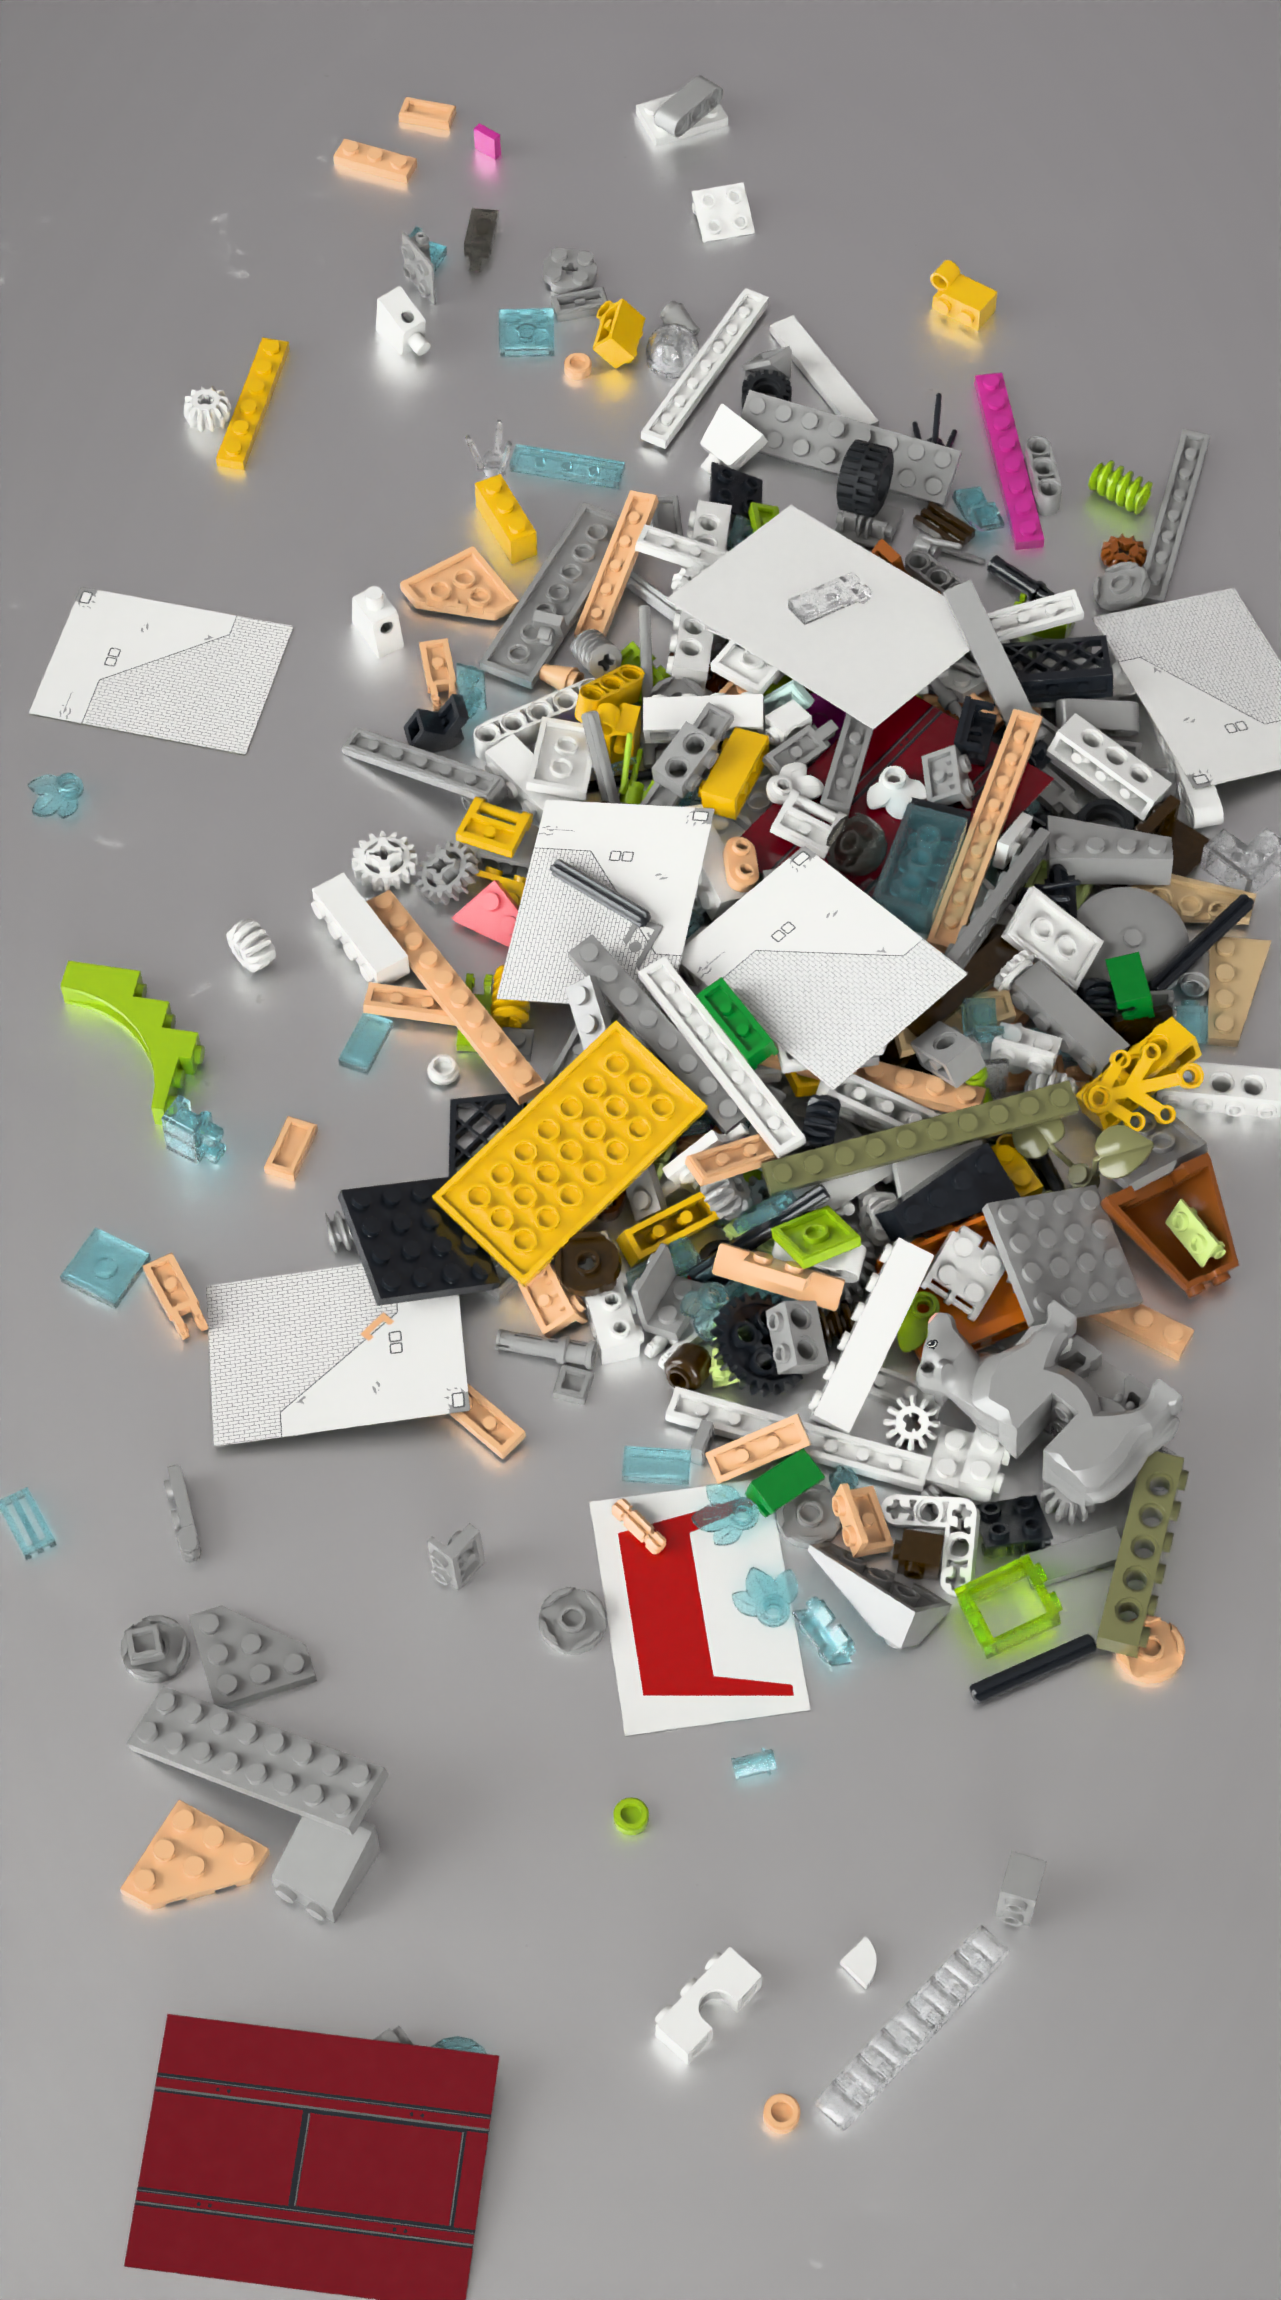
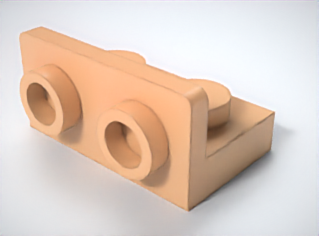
(552, 1303)

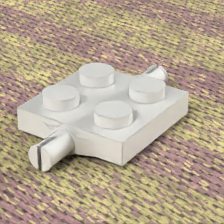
(678, 1172)

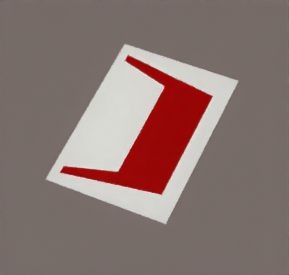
(673, 1624)

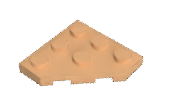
(461, 587)
(192, 1859)

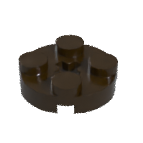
(601, 1276)

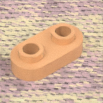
(740, 857)

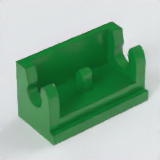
(1130, 986)
(784, 1482)

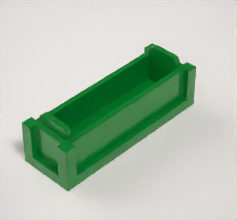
(737, 1023)

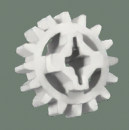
(384, 861)

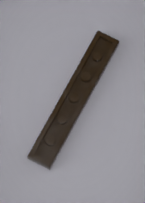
(980, 974)

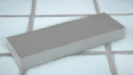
(1078, 1555)

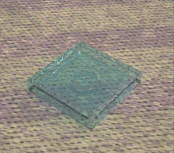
(105, 1268)

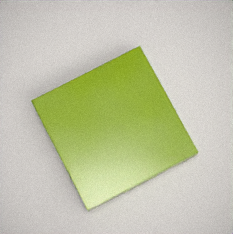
(816, 1237)

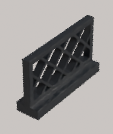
(1054, 684)
(482, 1105)

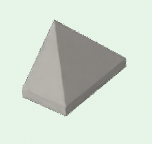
(772, 360)

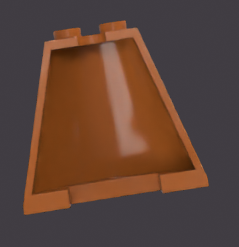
(1143, 1218)

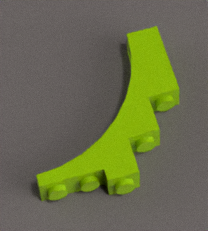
(122, 998)

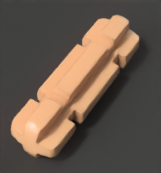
(639, 1526)

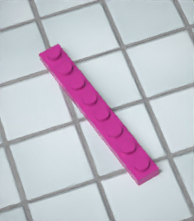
(1009, 461)

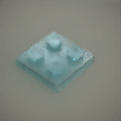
(526, 332)

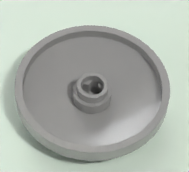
(1130, 923)

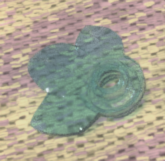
(56, 795)
(704, 1307)
(721, 1514)
(766, 1593)

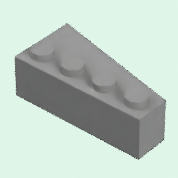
(1108, 853)

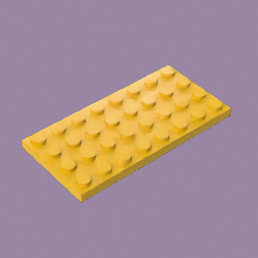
(569, 1153)

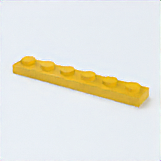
(252, 403)

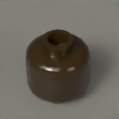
(688, 1366)

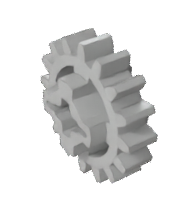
(447, 872)

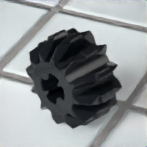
(1099, 997)
(821, 1120)

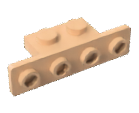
(778, 1276)

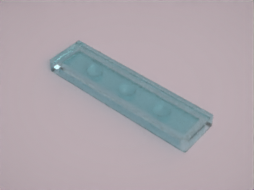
(567, 466)

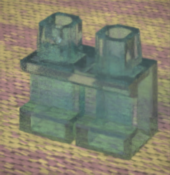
(192, 1134)

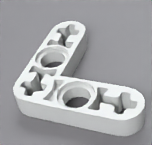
(945, 1521)

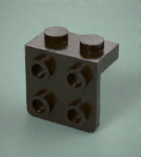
(1186, 841)

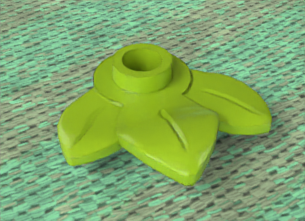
(915, 1324)

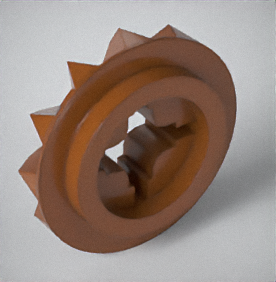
(1110, 551)

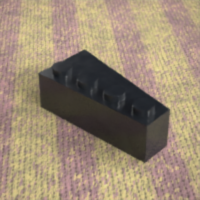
(949, 1194)

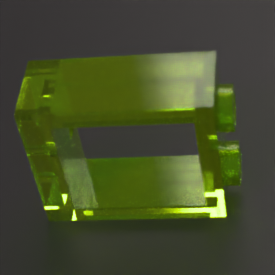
(996, 1580)

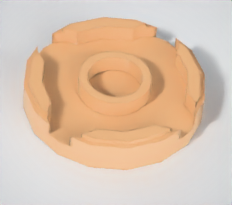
(1160, 1658)

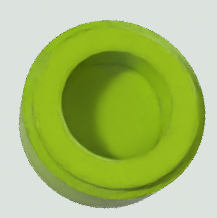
(631, 1816)

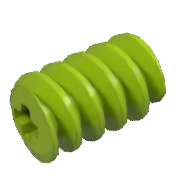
(1120, 487)

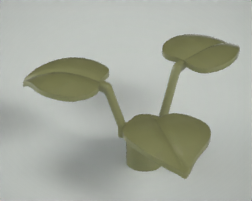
(1118, 1150)

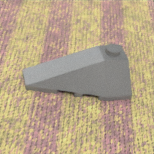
(888, 1607)

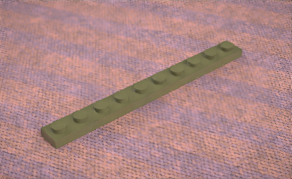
(919, 1138)

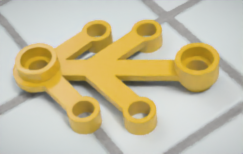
(1136, 1088)

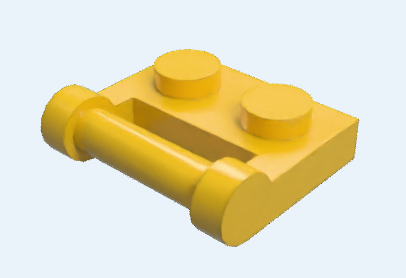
(492, 833)

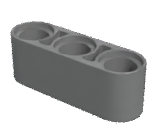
(688, 106)
(1043, 475)
(930, 571)
(1108, 716)

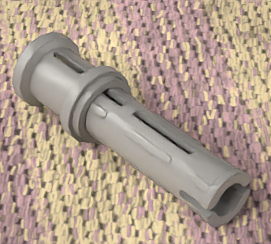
(561, 1349)

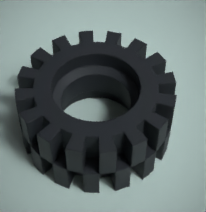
(767, 384)

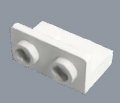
(1026, 1048)

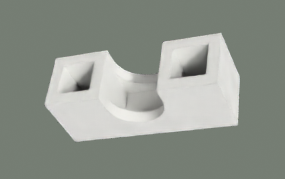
(727, 1980)

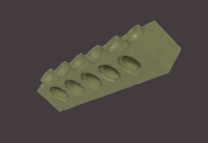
(1115, 1633)

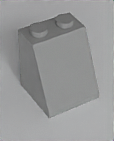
(325, 1866)

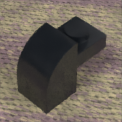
(439, 729)

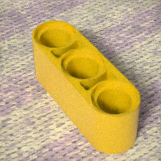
(614, 687)

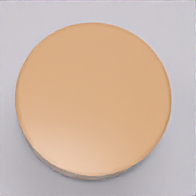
(578, 366)
(781, 2113)

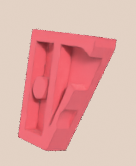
(490, 913)

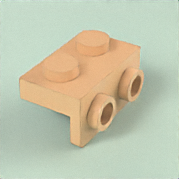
(862, 1521)

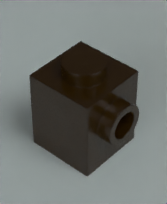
(918, 1554)

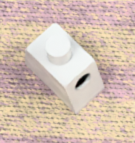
(401, 323)
(730, 440)
(370, 613)

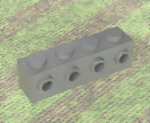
(1065, 1015)

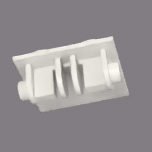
(723, 212)

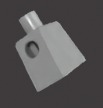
(513, 866)

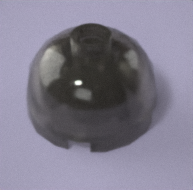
(857, 845)

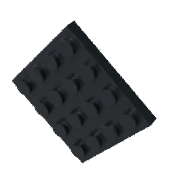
(413, 1244)

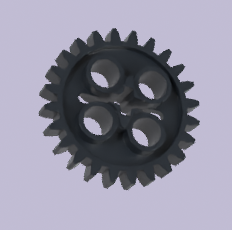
(753, 1347)

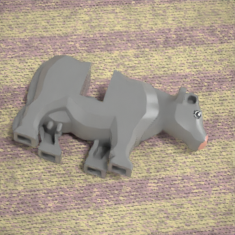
(1031, 1385)

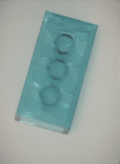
(920, 865)

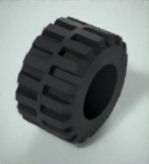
(865, 478)

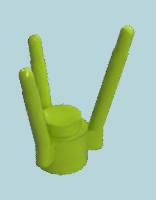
(630, 790)

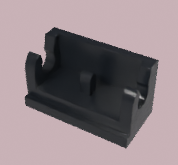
(975, 730)

